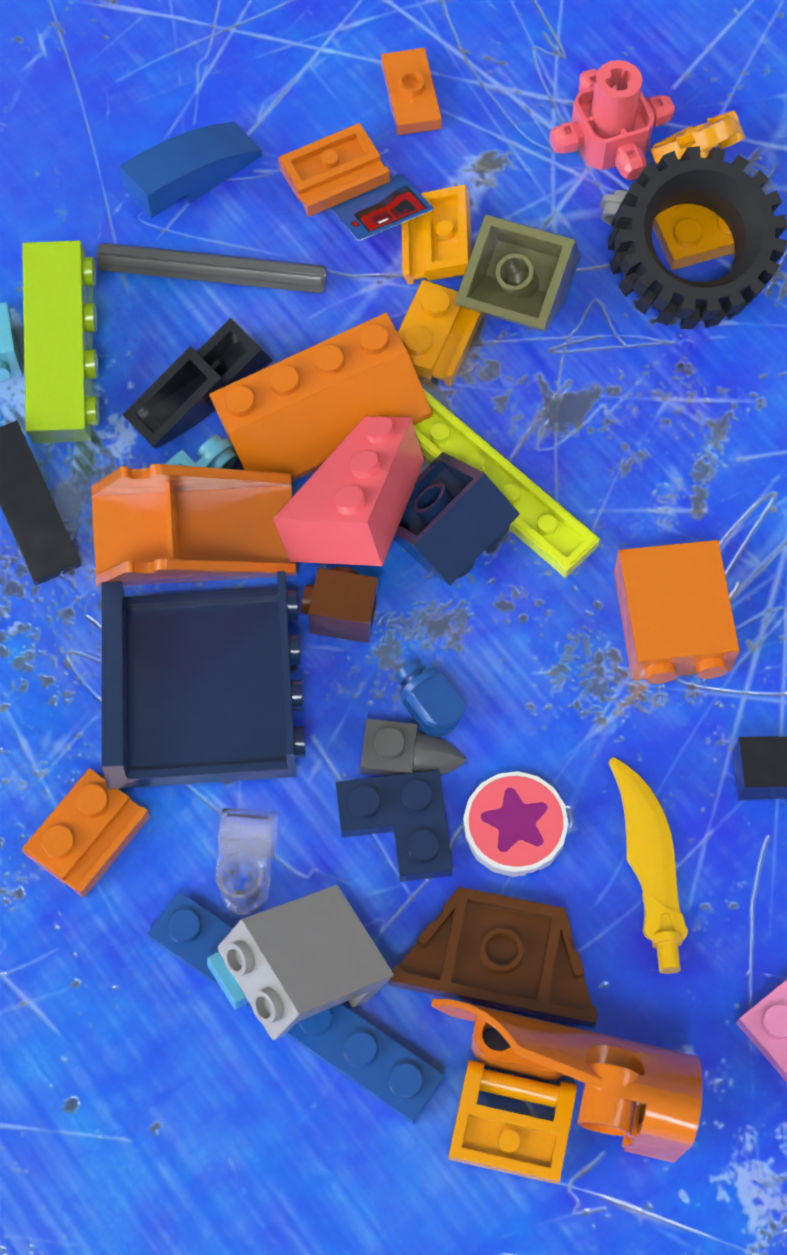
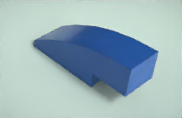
(187, 165)

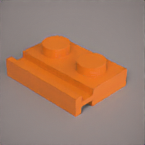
(334, 169)
(86, 833)

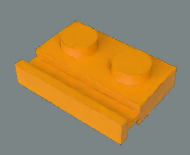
(439, 240)
(437, 332)

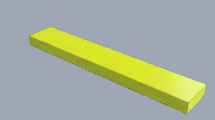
(541, 522)

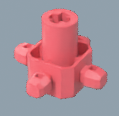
(612, 119)

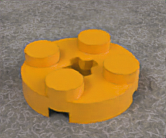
(719, 131)

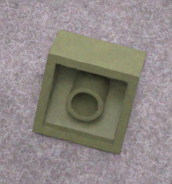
(518, 273)

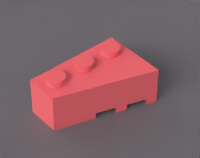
(354, 497)

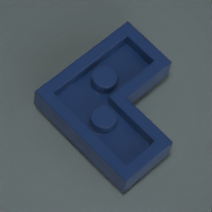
(404, 805)

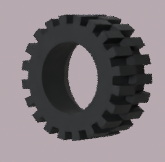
(727, 193)

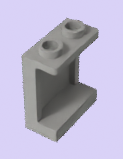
(303, 959)

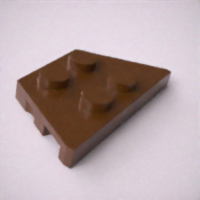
(501, 957)

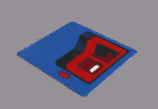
(382, 208)

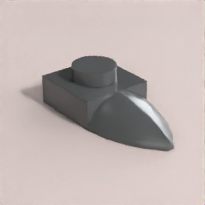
(402, 749)

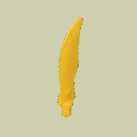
(653, 861)

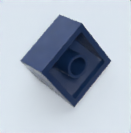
(453, 518)

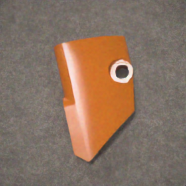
(629, 1086)

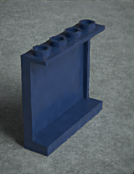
(199, 686)

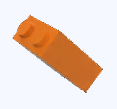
(676, 611)

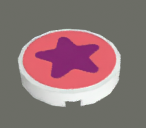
(515, 824)

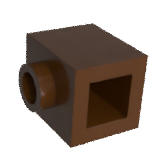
(341, 604)

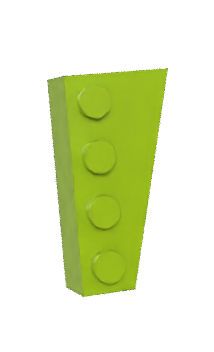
(59, 342)

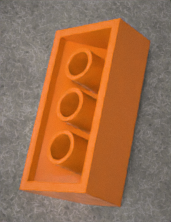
(310, 402)

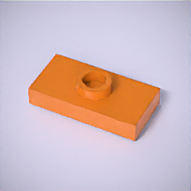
(411, 91)

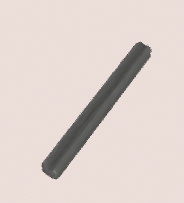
(211, 267)

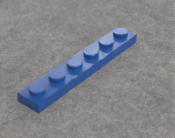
(333, 1036)

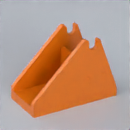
(188, 525)

